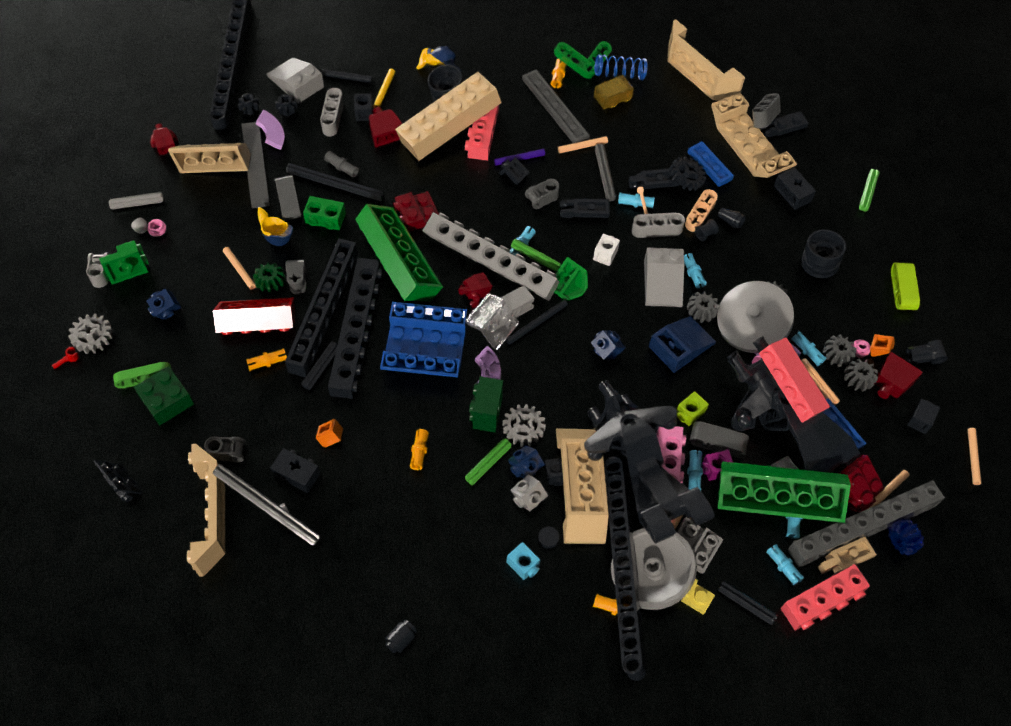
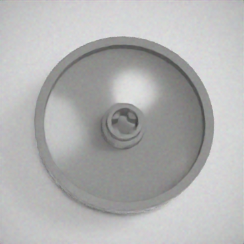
(754, 312)
(663, 569)

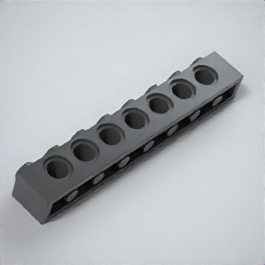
(865, 523)

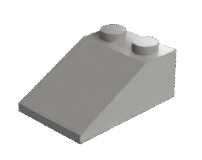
(297, 79)
(664, 277)

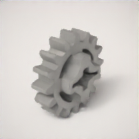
(90, 333)
(524, 417)

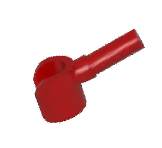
(70, 356)

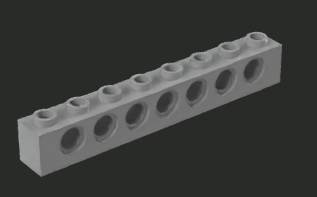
(435, 227)

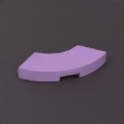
(272, 129)
(489, 364)

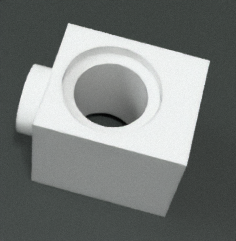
(605, 255)

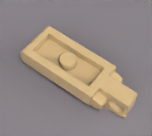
(847, 555)

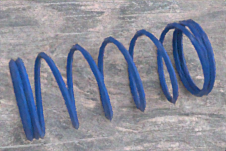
(640, 73)

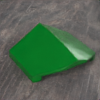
(572, 280)

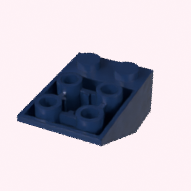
(680, 343)

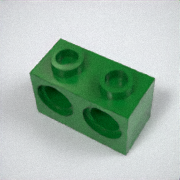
(324, 213)

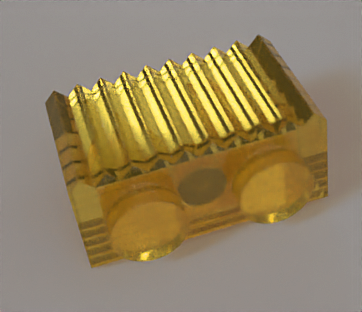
(613, 92)

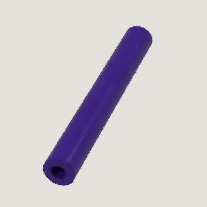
(522, 156)

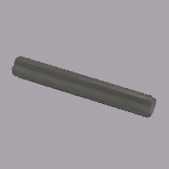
(605, 172)

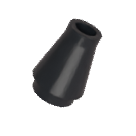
(732, 217)

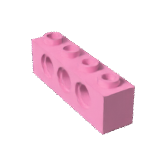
(675, 439)

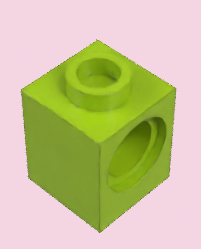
(694, 402)

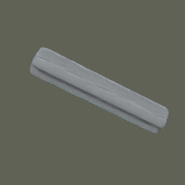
(136, 200)

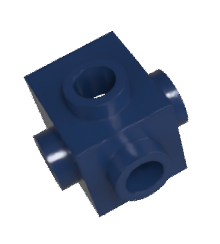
(163, 304)
(607, 344)
(525, 462)

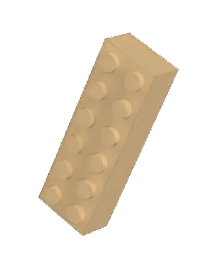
(448, 115)

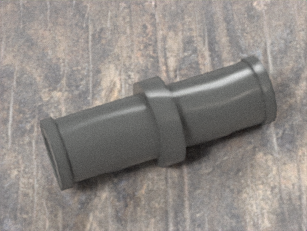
(341, 164)

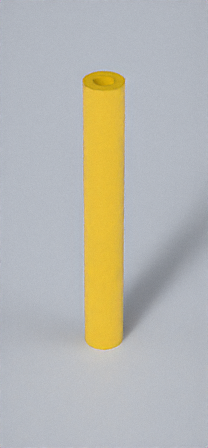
(384, 88)

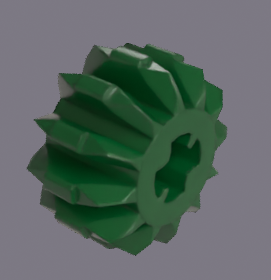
(269, 277)

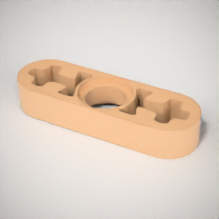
(701, 217)

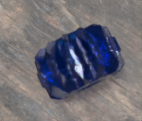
(906, 536)

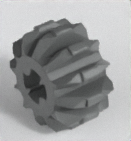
(703, 307)
(839, 350)
(860, 375)

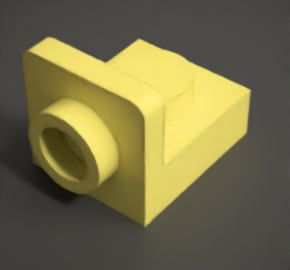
(698, 598)

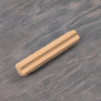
(822, 385)

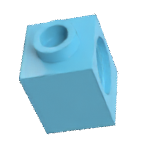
(523, 552)

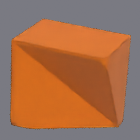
(881, 345)
(329, 433)

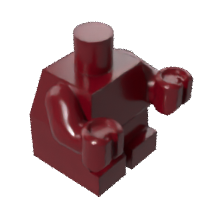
(163, 139)
(475, 288)

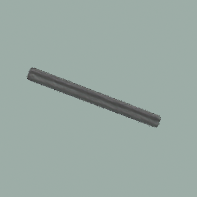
(266, 504)

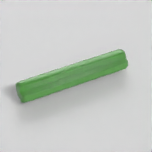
(869, 190)
(535, 255)
(488, 461)

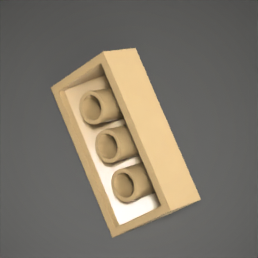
(211, 157)

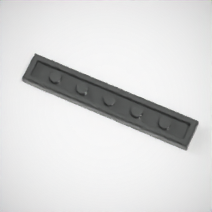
(555, 107)
(256, 170)

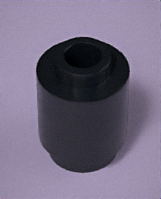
(400, 636)

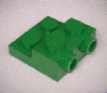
(125, 263)

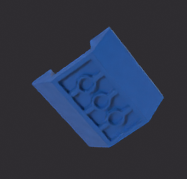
(425, 339)

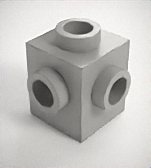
(528, 493)

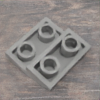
(702, 541)

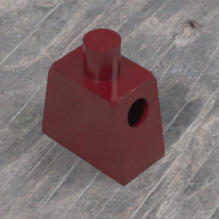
(383, 126)
(896, 376)

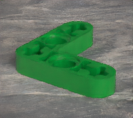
(584, 63)

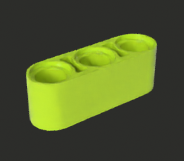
(905, 286)

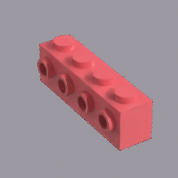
(481, 135)
(794, 379)
(825, 597)

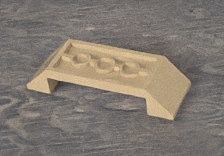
(699, 69)
(747, 140)
(583, 490)
(207, 553)

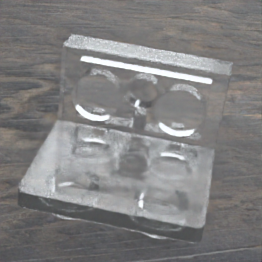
(493, 320)

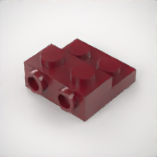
(415, 209)
(864, 484)

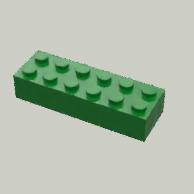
(398, 253)
(783, 492)

